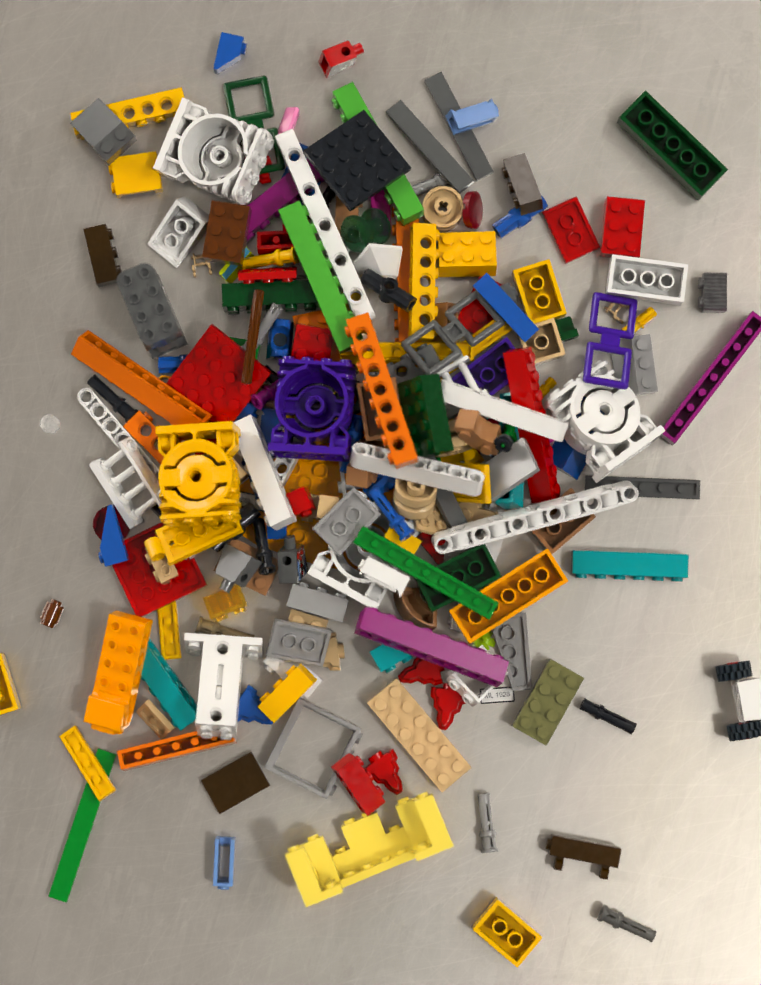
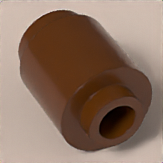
(51, 613)

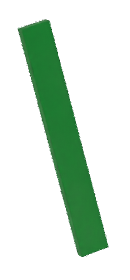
(425, 572)
(79, 834)

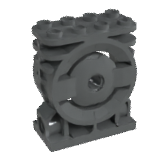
(151, 310)

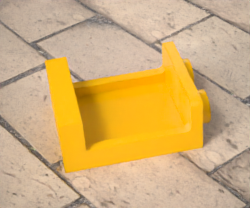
(135, 174)

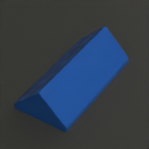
(568, 459)

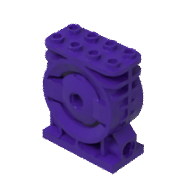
(295, 376)

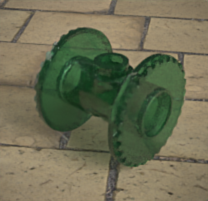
(369, 228)

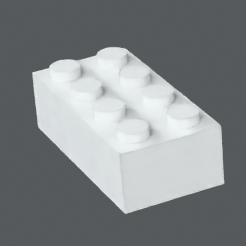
(647, 279)

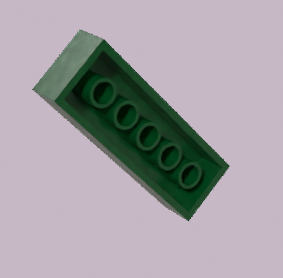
(672, 145)
(287, 295)

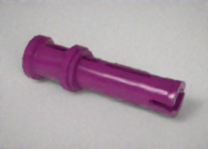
(265, 395)

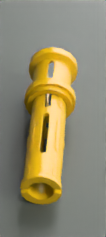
(279, 258)

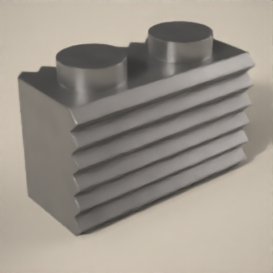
(713, 292)

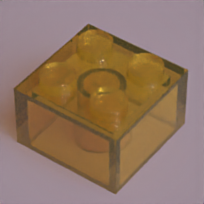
(224, 603)

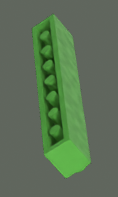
(400, 192)
(318, 272)

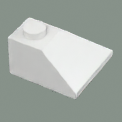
(381, 259)

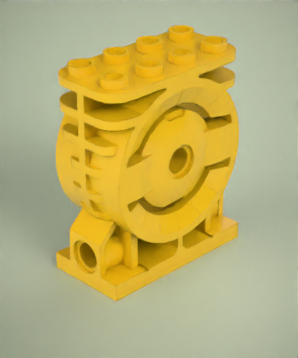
(224, 503)

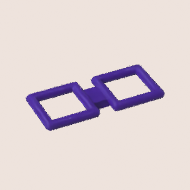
(610, 341)

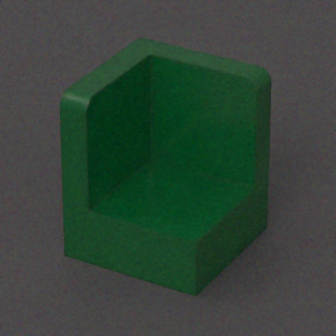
(566, 329)

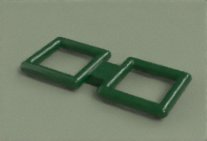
(256, 118)

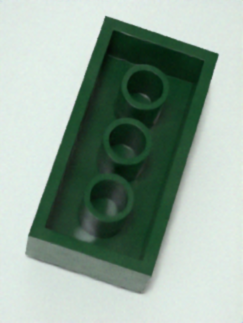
(426, 415)
(471, 567)

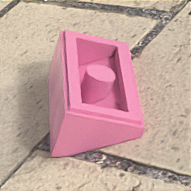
(289, 119)

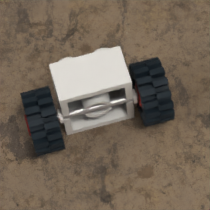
(747, 699)

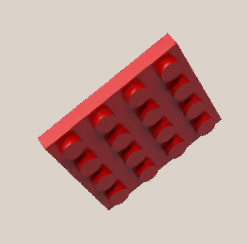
(214, 374)
(140, 583)

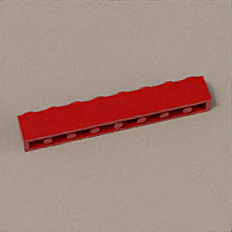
(525, 392)

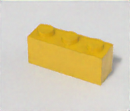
(286, 692)

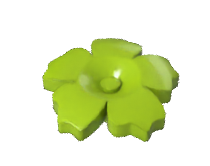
(485, 640)

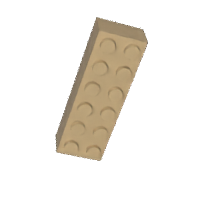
(419, 735)

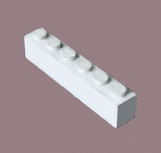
(264, 474)

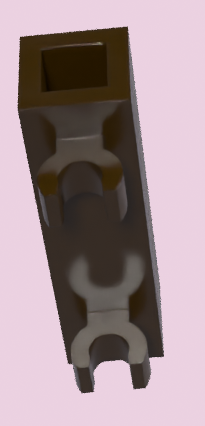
(583, 850)

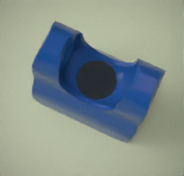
(280, 339)

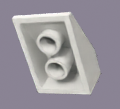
(179, 231)

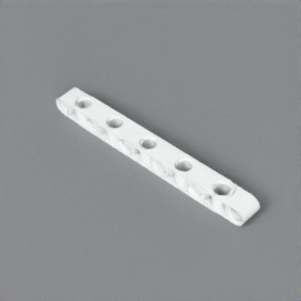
(320, 214)
(534, 517)

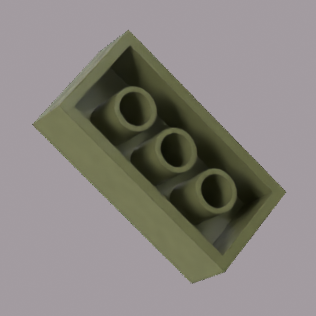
(547, 701)

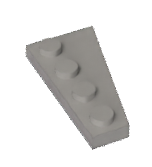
(514, 647)

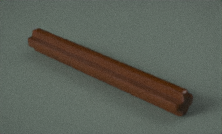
(252, 337)

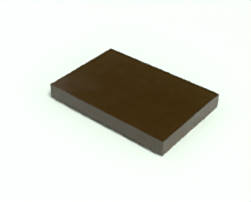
(235, 782)

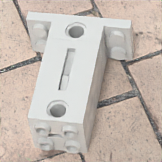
(220, 680)

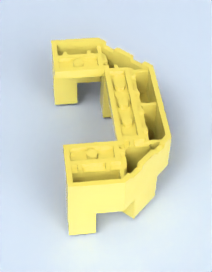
(369, 850)

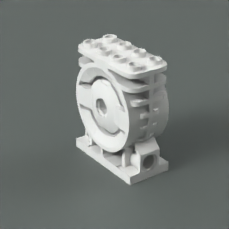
(197, 136)
(618, 407)
(355, 554)

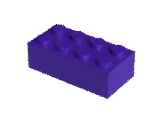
(489, 369)

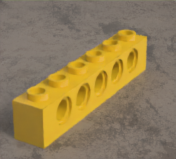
(138, 105)
(420, 232)

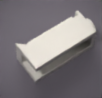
(383, 575)

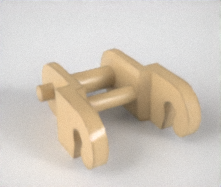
(194, 257)
(608, 309)

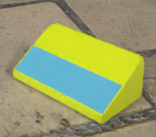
(230, 272)

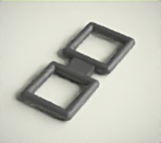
(452, 334)

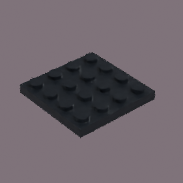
(357, 160)

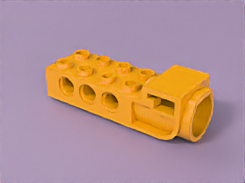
(118, 673)

